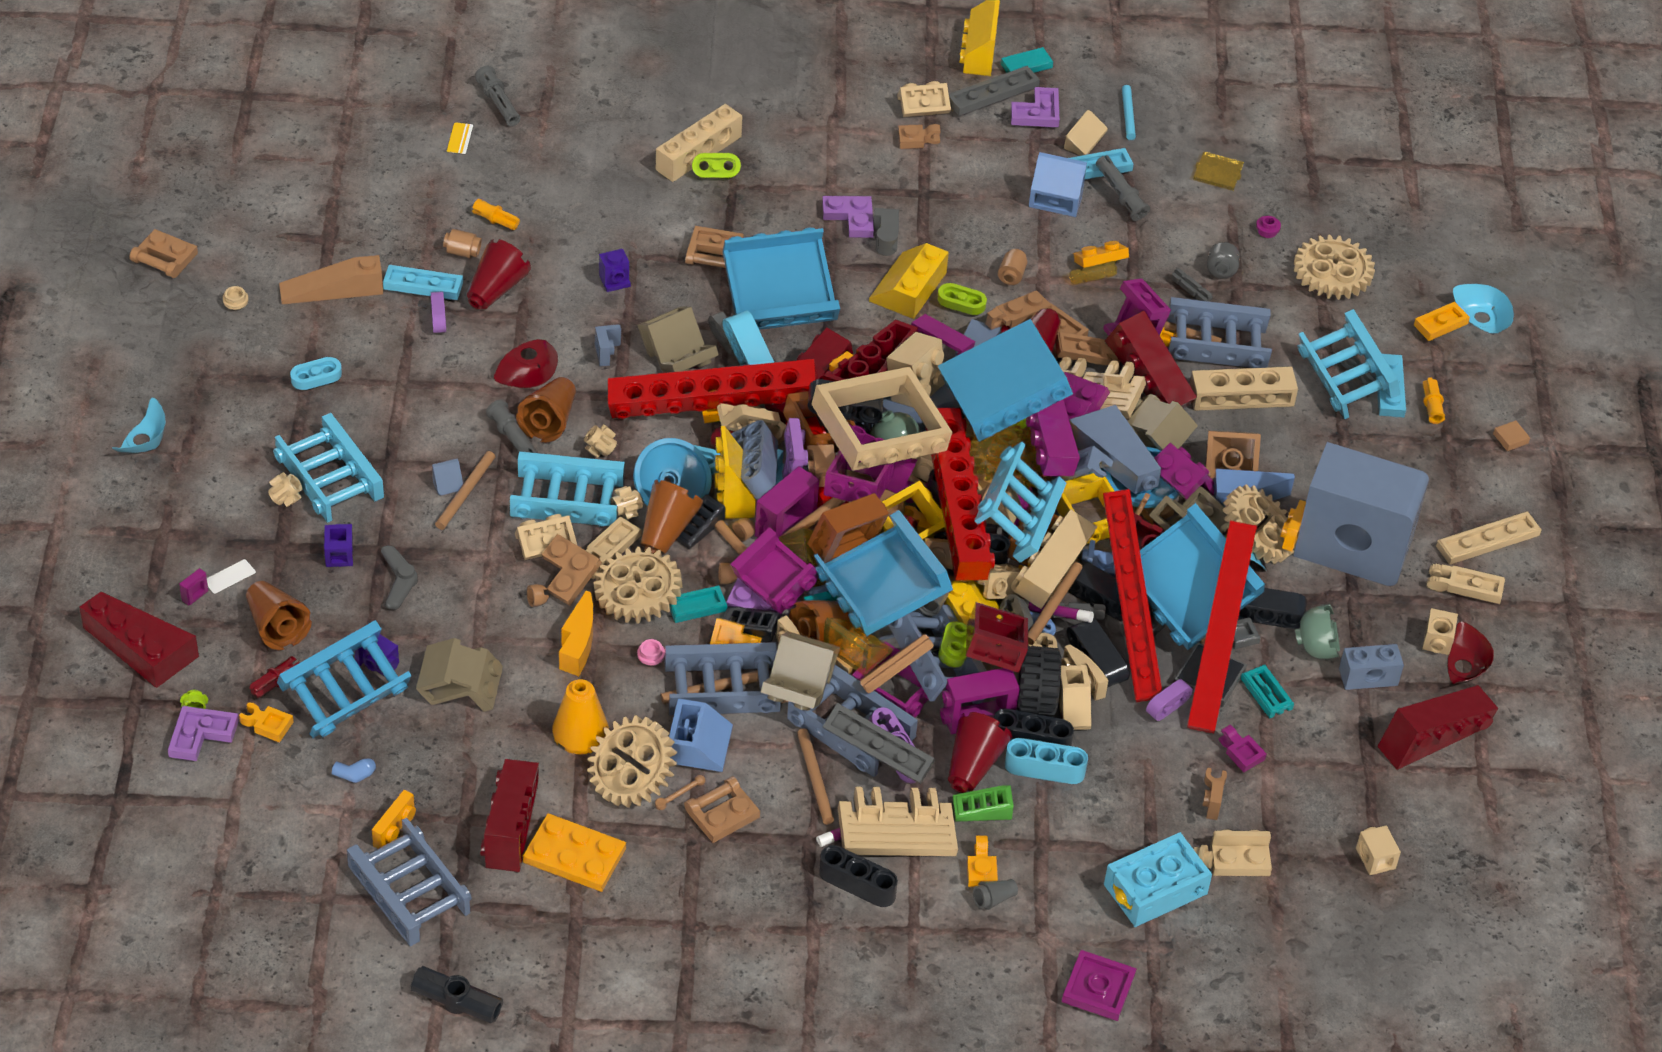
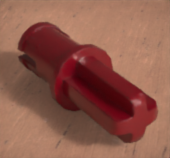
(269, 680)

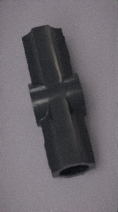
(470, 1001)

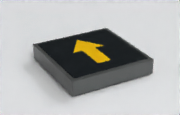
(1190, 670)

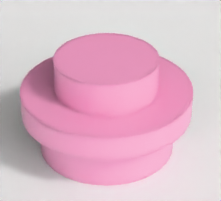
(651, 652)

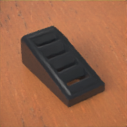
(710, 510)
(760, 617)

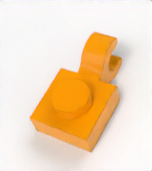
(731, 633)
(981, 866)

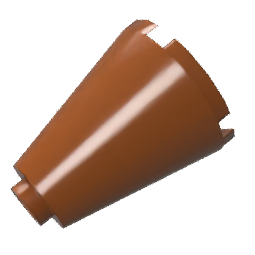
(547, 410)
(667, 515)
(277, 615)
(811, 615)

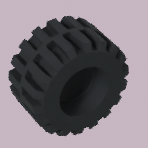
(1040, 681)

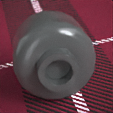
(1223, 260)

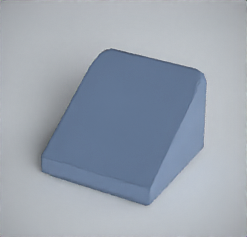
(447, 477)

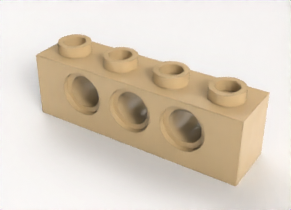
(705, 136)
(1244, 388)

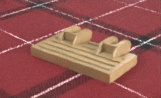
(1122, 392)
(895, 831)

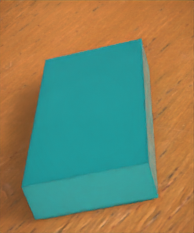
(1035, 59)
(698, 604)

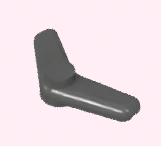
(405, 577)

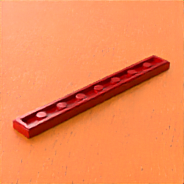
(1132, 595)
(1222, 627)

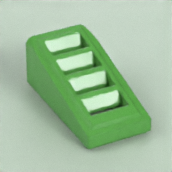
(989, 795)

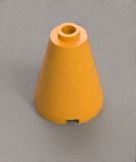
(579, 718)

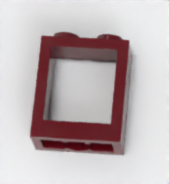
(987, 631)

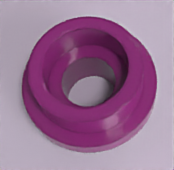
(1268, 226)

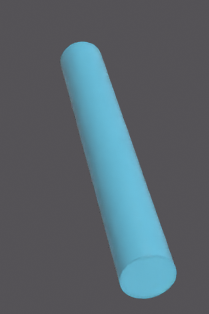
(1128, 112)

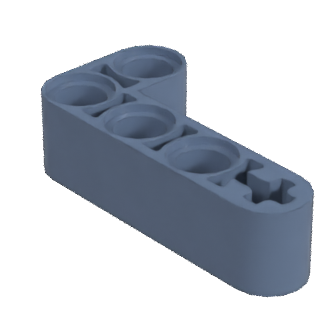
(758, 457)

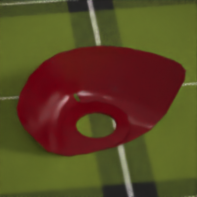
(525, 373)
(1472, 647)

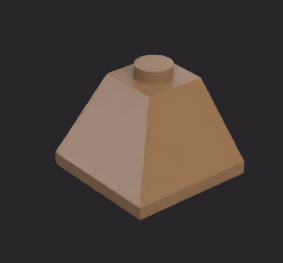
(1232, 451)

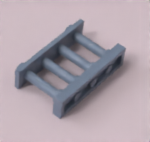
(1219, 316)
(722, 657)
(928, 666)
(855, 697)
(393, 903)

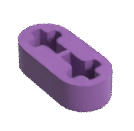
(438, 312)
(1169, 700)

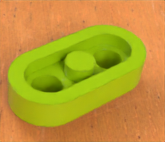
(716, 165)
(962, 299)
(953, 644)

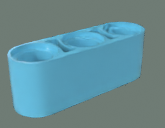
(746, 339)
(1046, 761)

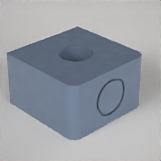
(1361, 514)

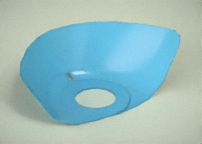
(1481, 298)
(151, 425)

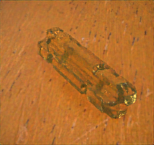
(1093, 273)

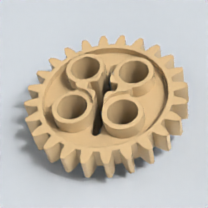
(1334, 267)
(1251, 507)
(638, 585)
(616, 783)

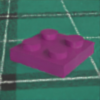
(1099, 985)

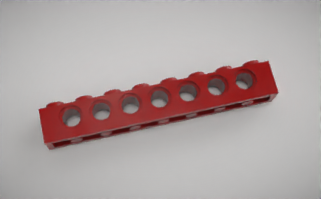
(699, 382)
(959, 503)

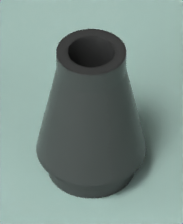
(992, 893)

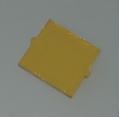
(1218, 171)

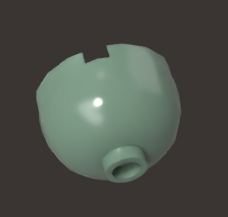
(894, 425)
(1319, 633)

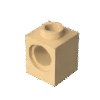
(1440, 631)
(1378, 850)

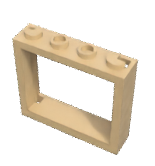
(876, 386)

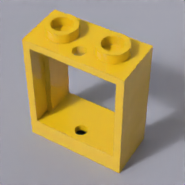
(1091, 488)
(926, 504)

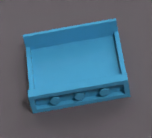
(781, 278)
(1005, 379)
(1183, 576)
(885, 577)

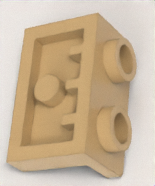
(924, 99)
(740, 416)
(537, 536)
(1001, 582)
(1241, 853)

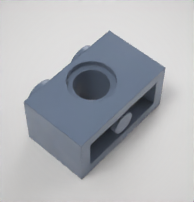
(1371, 666)

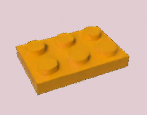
(574, 852)

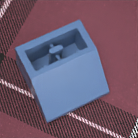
(1057, 184)
(699, 736)

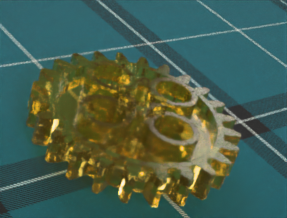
(988, 452)

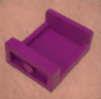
(1140, 298)
(774, 571)

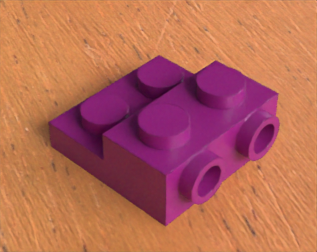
(1086, 396)

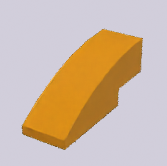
(577, 637)

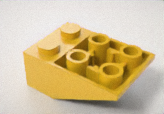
(733, 492)

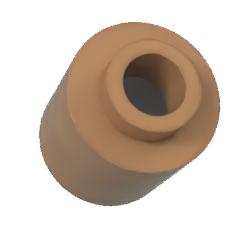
(462, 243)
(1012, 267)

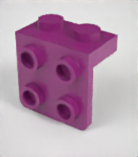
(1182, 472)

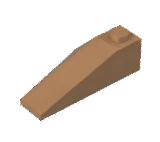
(341, 280)

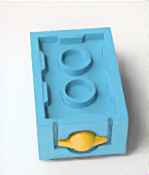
(1157, 879)

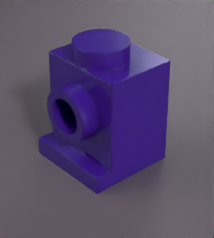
(614, 270)
(338, 545)
(388, 648)

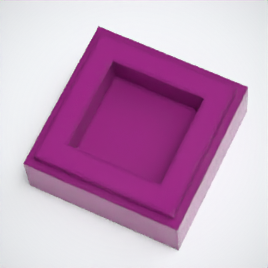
(194, 587)

